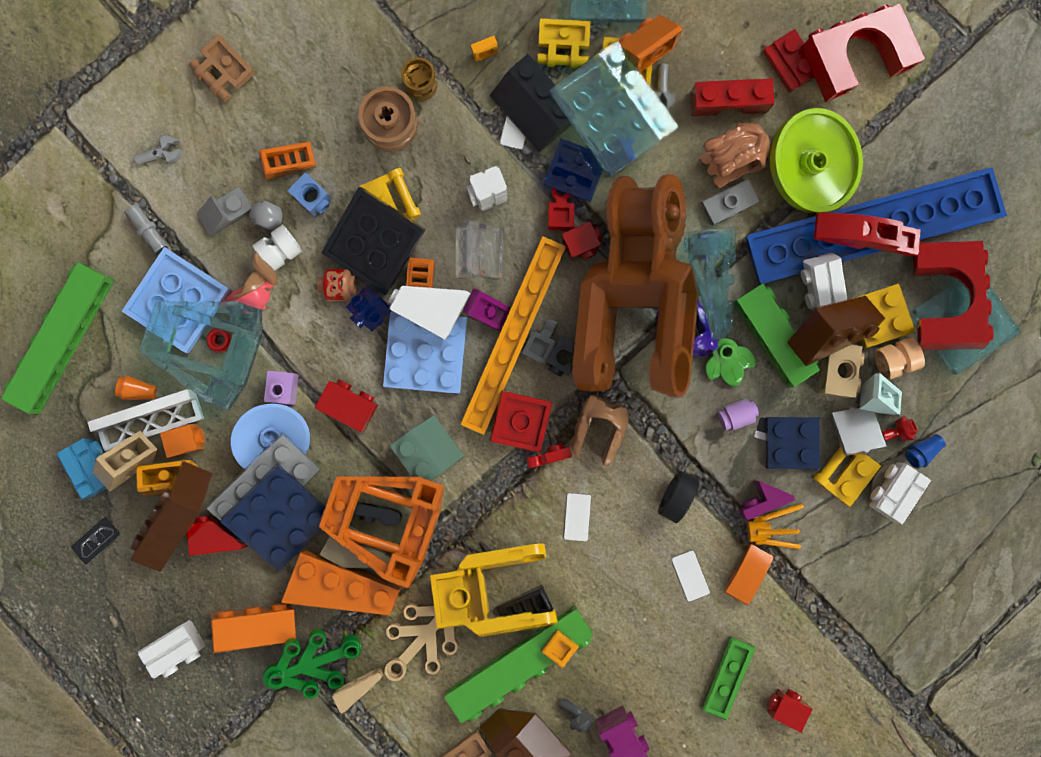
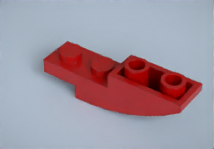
(867, 231)

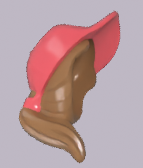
(257, 286)

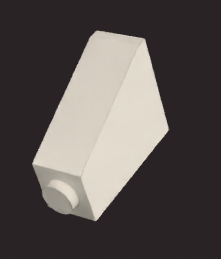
(430, 307)

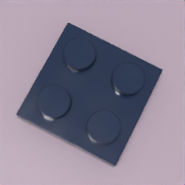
(792, 443)

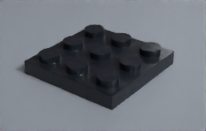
(373, 240)

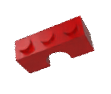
(715, 96)

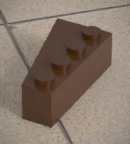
(171, 517)

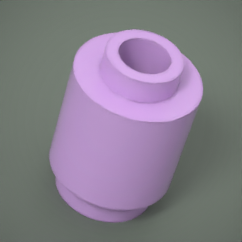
(738, 414)

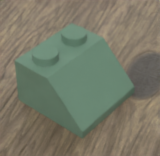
(427, 450)

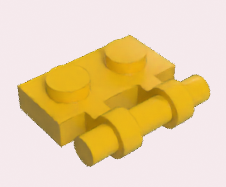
(566, 35)

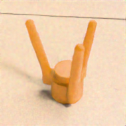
(759, 530)

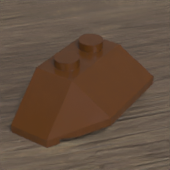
(522, 735)

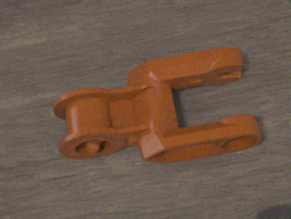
(640, 274)

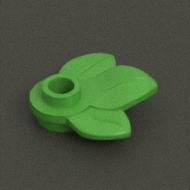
(729, 366)

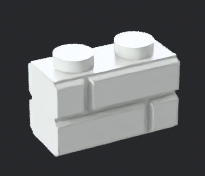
(487, 189)
(824, 280)
(899, 492)
(171, 649)

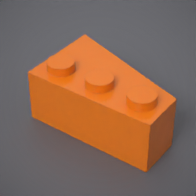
(252, 627)

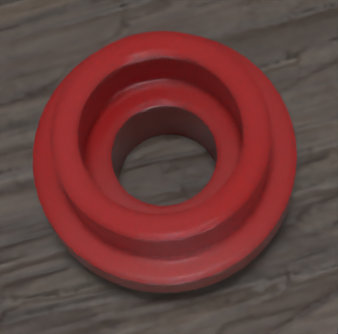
(212, 340)

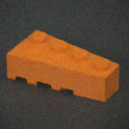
(327, 585)

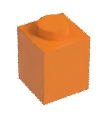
(183, 440)

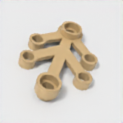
(425, 634)

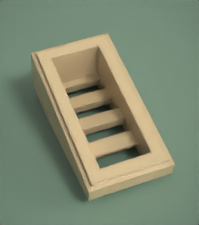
(355, 689)

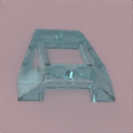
(708, 246)
(225, 383)

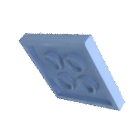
(175, 280)
(423, 359)

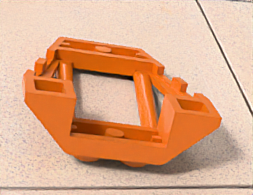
(407, 555)

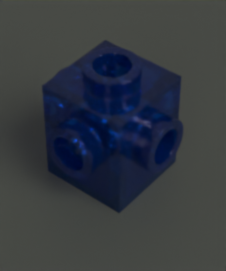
(368, 309)

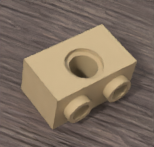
(832, 383)
(122, 460)

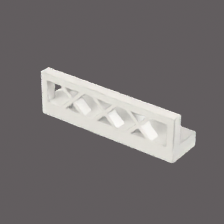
(146, 409)

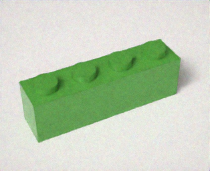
(772, 332)

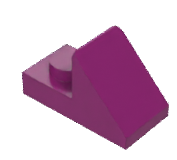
(486, 310)
(770, 499)

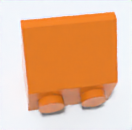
(651, 41)

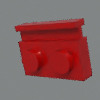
(789, 60)

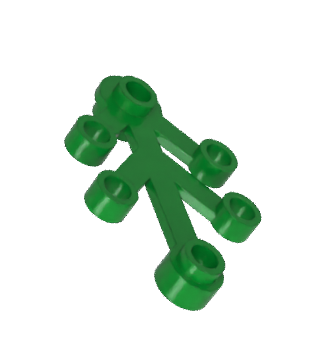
(310, 665)

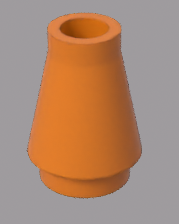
(134, 389)

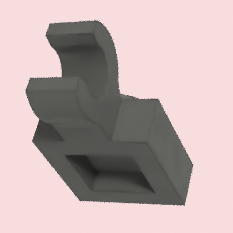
(539, 344)

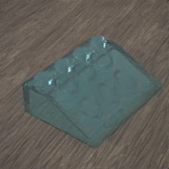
(613, 109)

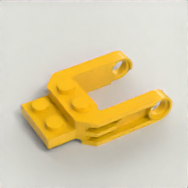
(463, 599)

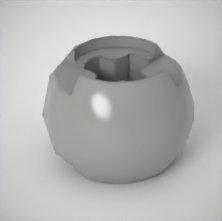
(266, 215)

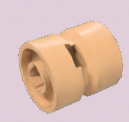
(902, 357)

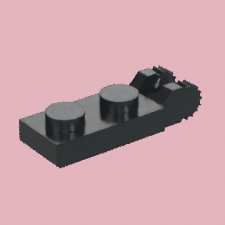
(370, 512)

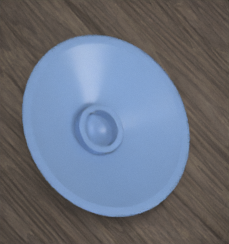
(262, 426)

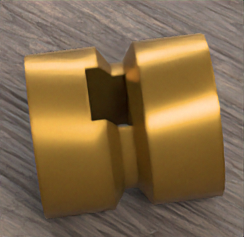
(419, 79)

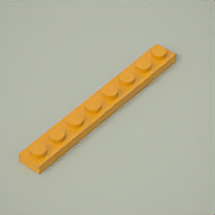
(513, 335)

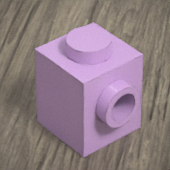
(281, 388)

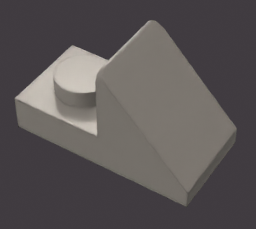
(225, 211)

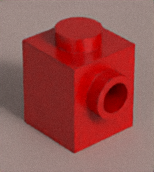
(582, 241)
(789, 709)

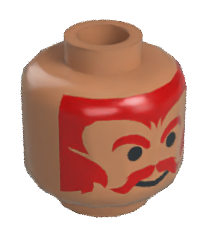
(337, 285)

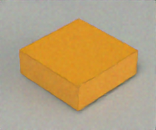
(484, 48)
(560, 648)

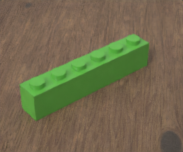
(57, 339)
(513, 667)

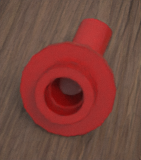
(904, 428)

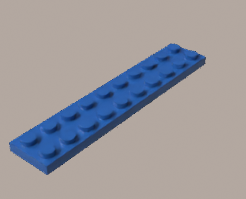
(930, 208)

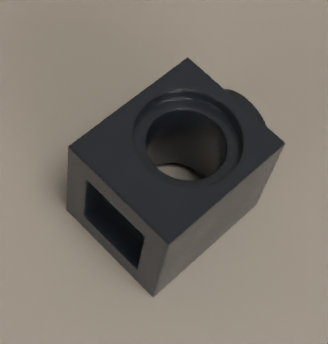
(563, 344)

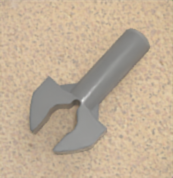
(662, 86)
(160, 152)

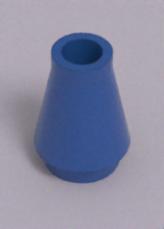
(924, 452)

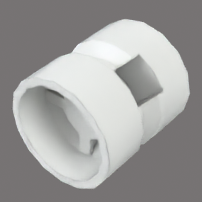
(277, 247)

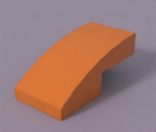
(749, 574)

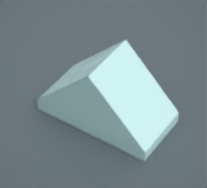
(880, 396)

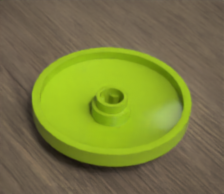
(816, 160)

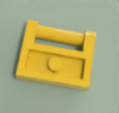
(379, 188)
(851, 479)

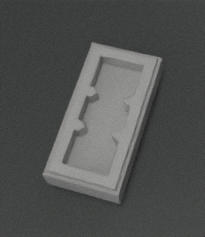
(730, 202)

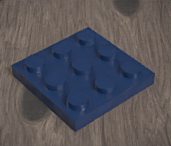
(276, 517)

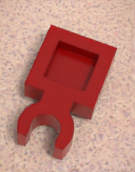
(560, 213)
(556, 453)

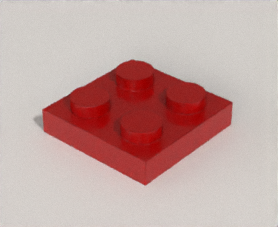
(520, 421)

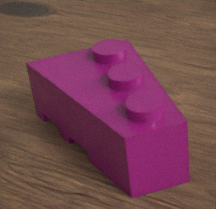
(619, 734)

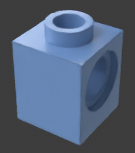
(303, 187)

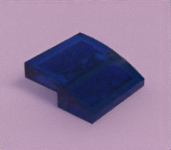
(574, 170)

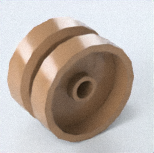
(385, 104)

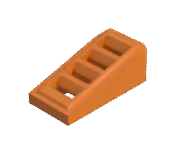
(288, 168)
(420, 265)

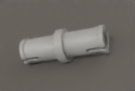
(145, 228)

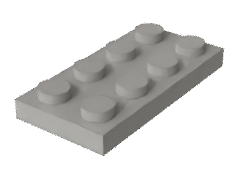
(280, 451)

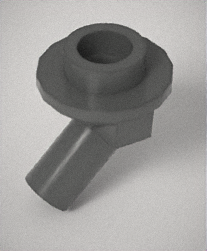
(581, 718)

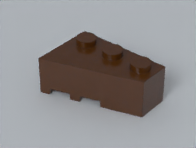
(834, 328)

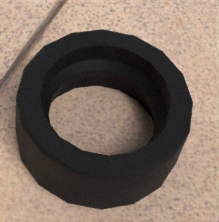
(678, 497)

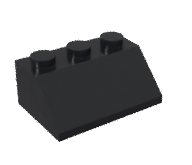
(529, 105)

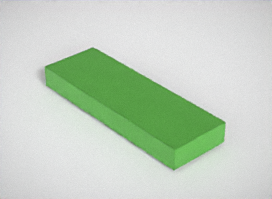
(728, 678)

